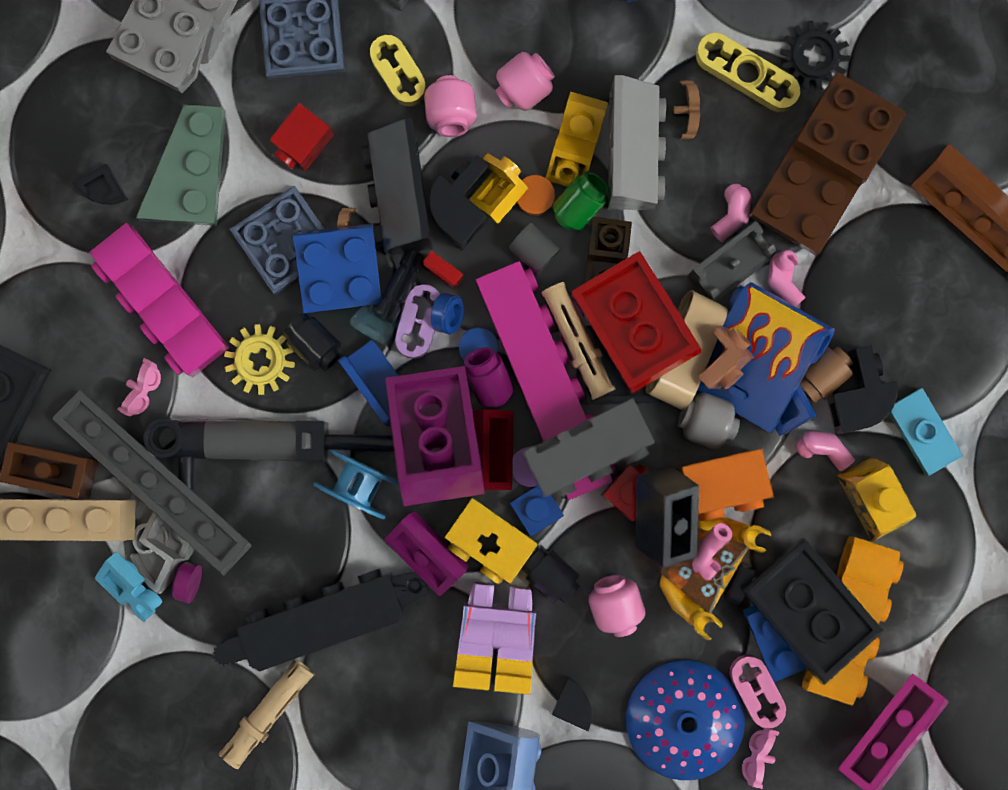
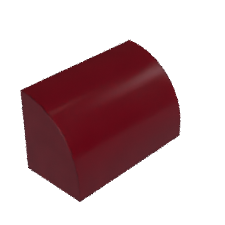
(495, 447)

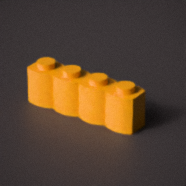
(868, 574)

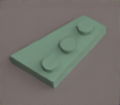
(189, 172)

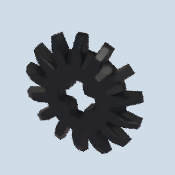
(829, 49)

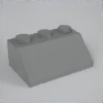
(635, 145)

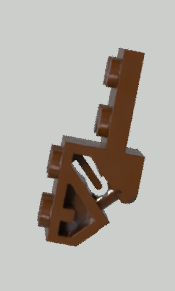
(827, 163)

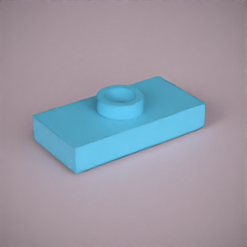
(924, 432)

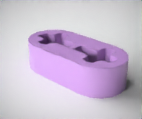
(409, 319)

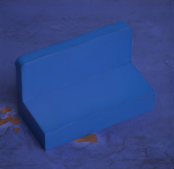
(368, 371)

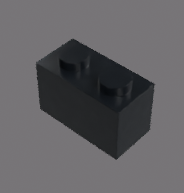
(666, 516)

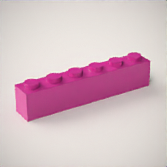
(535, 357)

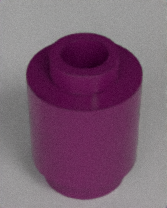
(488, 377)

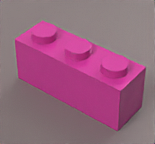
(893, 734)

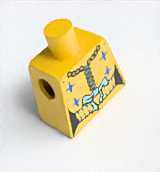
(877, 497)

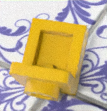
(500, 189)

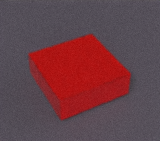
(443, 270)

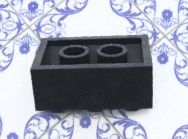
(397, 189)

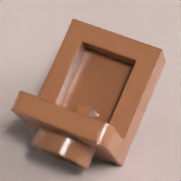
(728, 366)

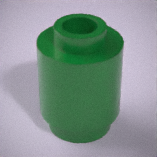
(580, 201)

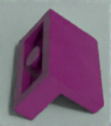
(426, 553)

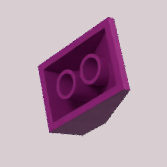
(434, 436)

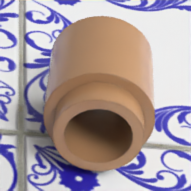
(826, 374)

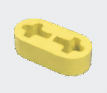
(405, 65)

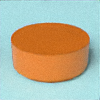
(538, 197)

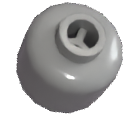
(709, 421)

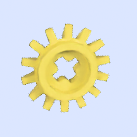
(254, 344)

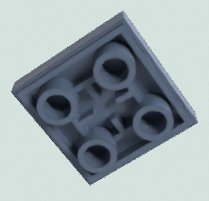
(301, 37)
(269, 237)

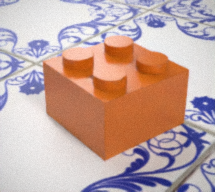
(730, 481)

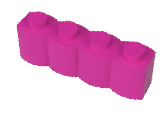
(159, 300)

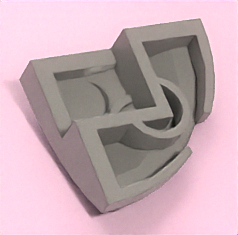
(158, 548)

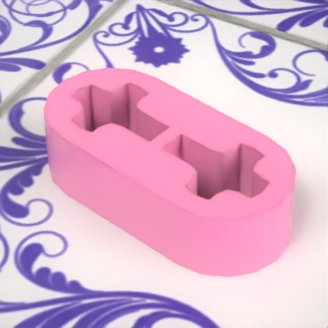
(749, 695)

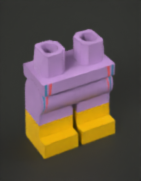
(500, 628)

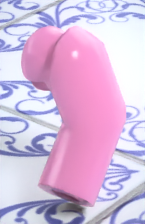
(738, 213)
(781, 275)
(825, 444)
(708, 547)

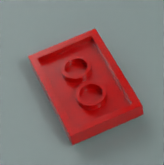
(636, 322)

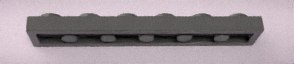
(152, 482)

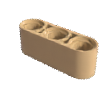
(681, 383)

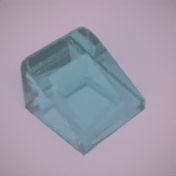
(371, 326)

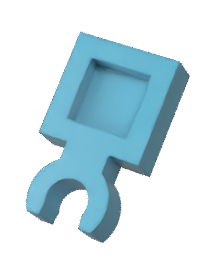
(125, 585)

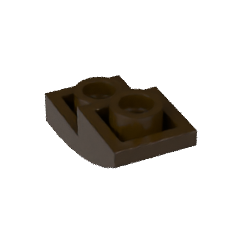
(607, 245)

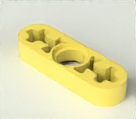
(744, 55)

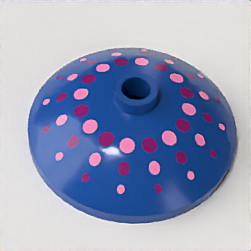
(666, 698)

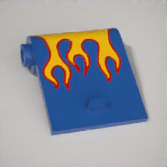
(782, 346)

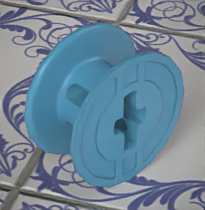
(357, 484)

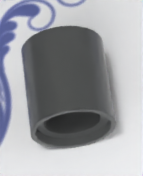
(534, 248)

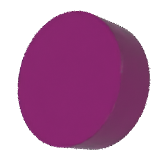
(187, 582)

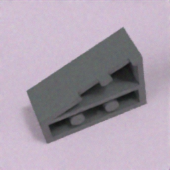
(589, 449)

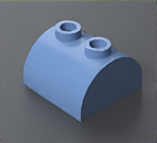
(499, 757)

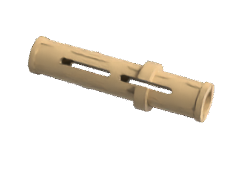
(598, 384)
(265, 715)

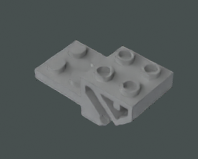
(170, 38)

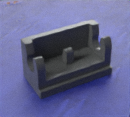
(733, 263)

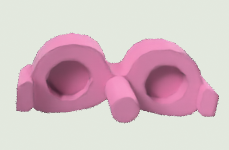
(147, 380)
(754, 766)

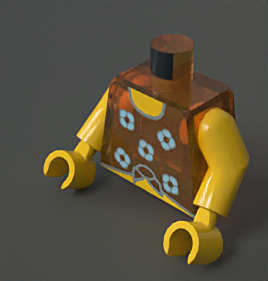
(689, 592)

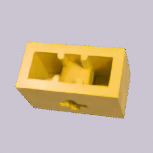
(513, 544)

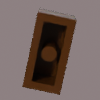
(48, 470)

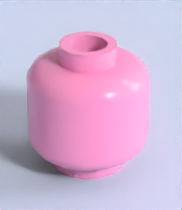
(524, 81)
(450, 106)
(616, 605)

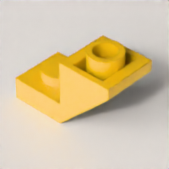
(576, 138)

